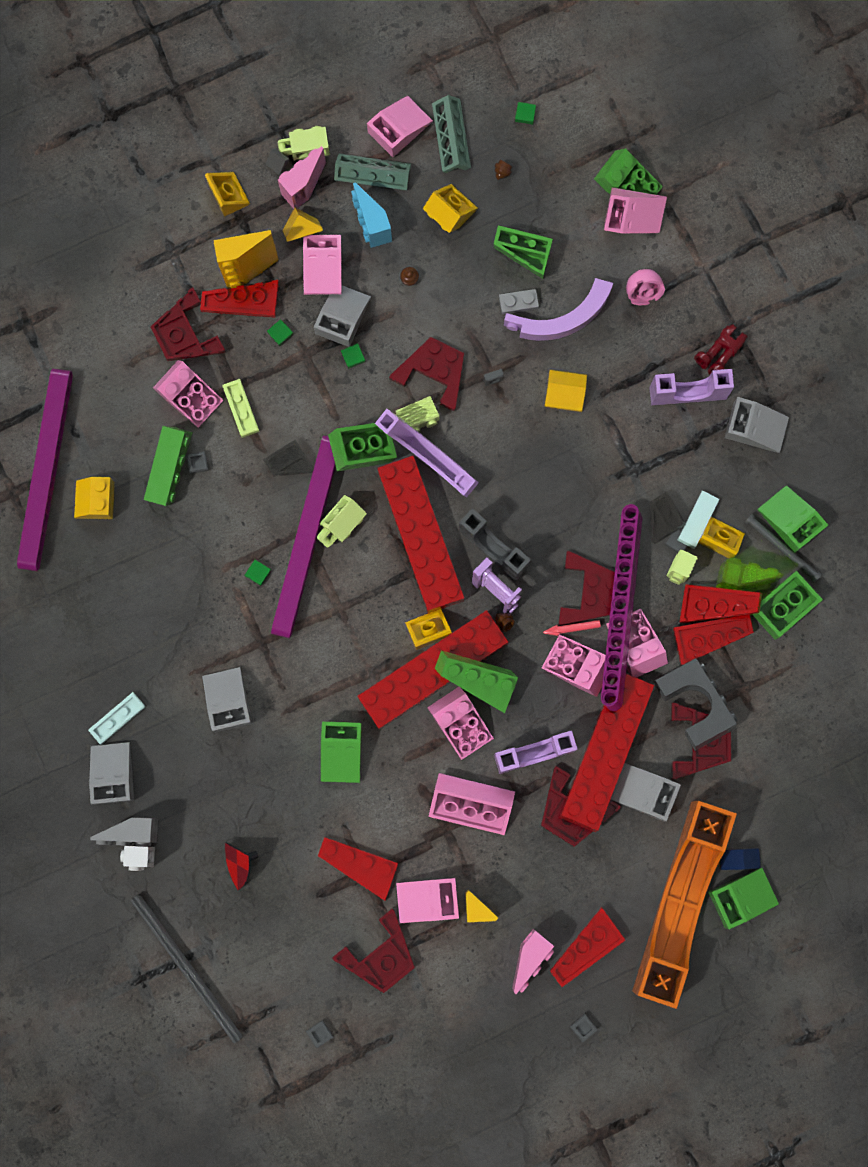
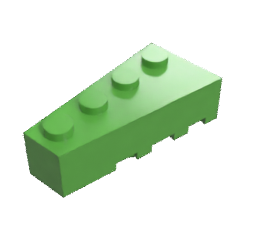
(167, 465)
(481, 679)

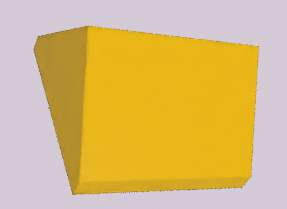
(227, 191)
(300, 225)
(565, 390)
(721, 538)
(428, 629)
(476, 910)

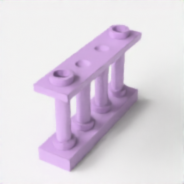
(484, 577)

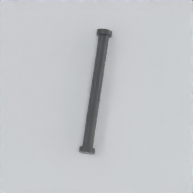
(783, 548)

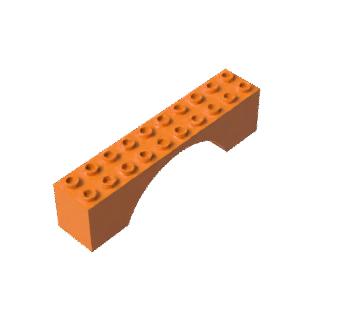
(671, 936)

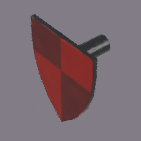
(238, 864)

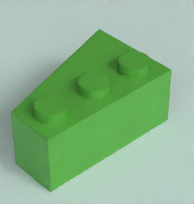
(524, 248)

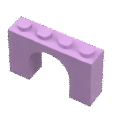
(715, 387)
(535, 753)

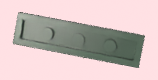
(454, 131)
(372, 171)

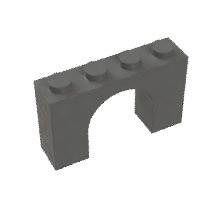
(475, 530)
(693, 677)

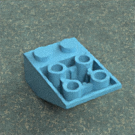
(371, 218)

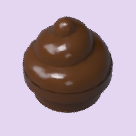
(502, 169)
(409, 276)
(504, 621)

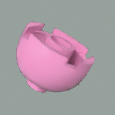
(644, 286)

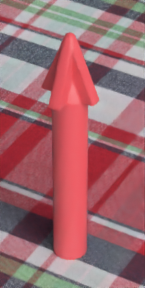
(556, 630)

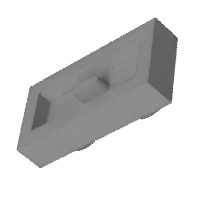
(518, 301)

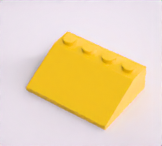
(245, 256)

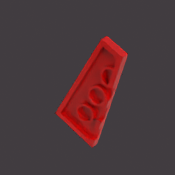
(243, 300)
(714, 603)
(705, 637)
(363, 867)
(590, 945)

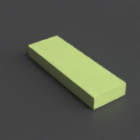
(240, 408)

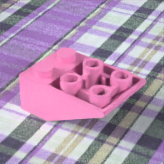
(398, 125)
(301, 180)
(634, 212)
(322, 264)
(188, 393)
(645, 648)
(576, 665)
(460, 722)
(427, 900)
(531, 954)

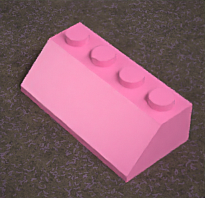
(471, 804)

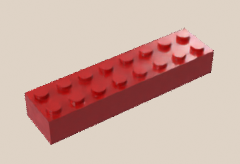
(420, 534)
(419, 678)
(605, 756)

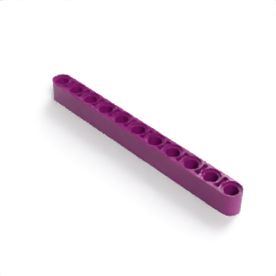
(44, 470)
(305, 541)
(621, 615)

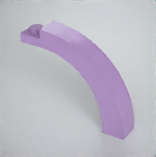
(566, 324)
(427, 452)

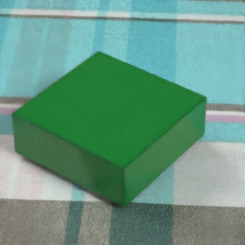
(525, 113)
(280, 332)
(353, 356)
(257, 572)

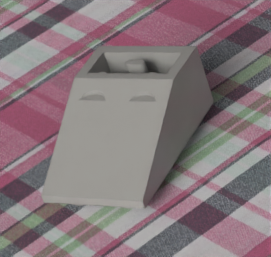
(341, 316)
(756, 425)
(226, 700)
(111, 774)
(645, 792)
(137, 830)

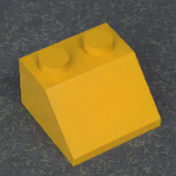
(449, 208)
(94, 498)

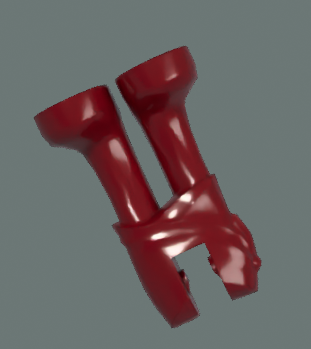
(725, 343)

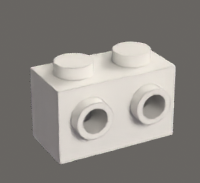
(138, 857)

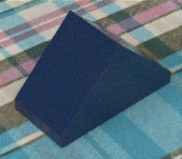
(740, 859)

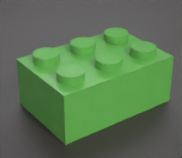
(361, 447)
(786, 605)

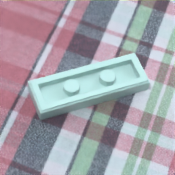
(698, 519)
(117, 718)

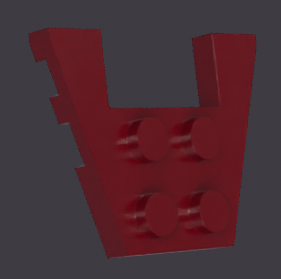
(177, 335)
(438, 363)
(596, 591)
(708, 756)
(555, 801)
(386, 963)

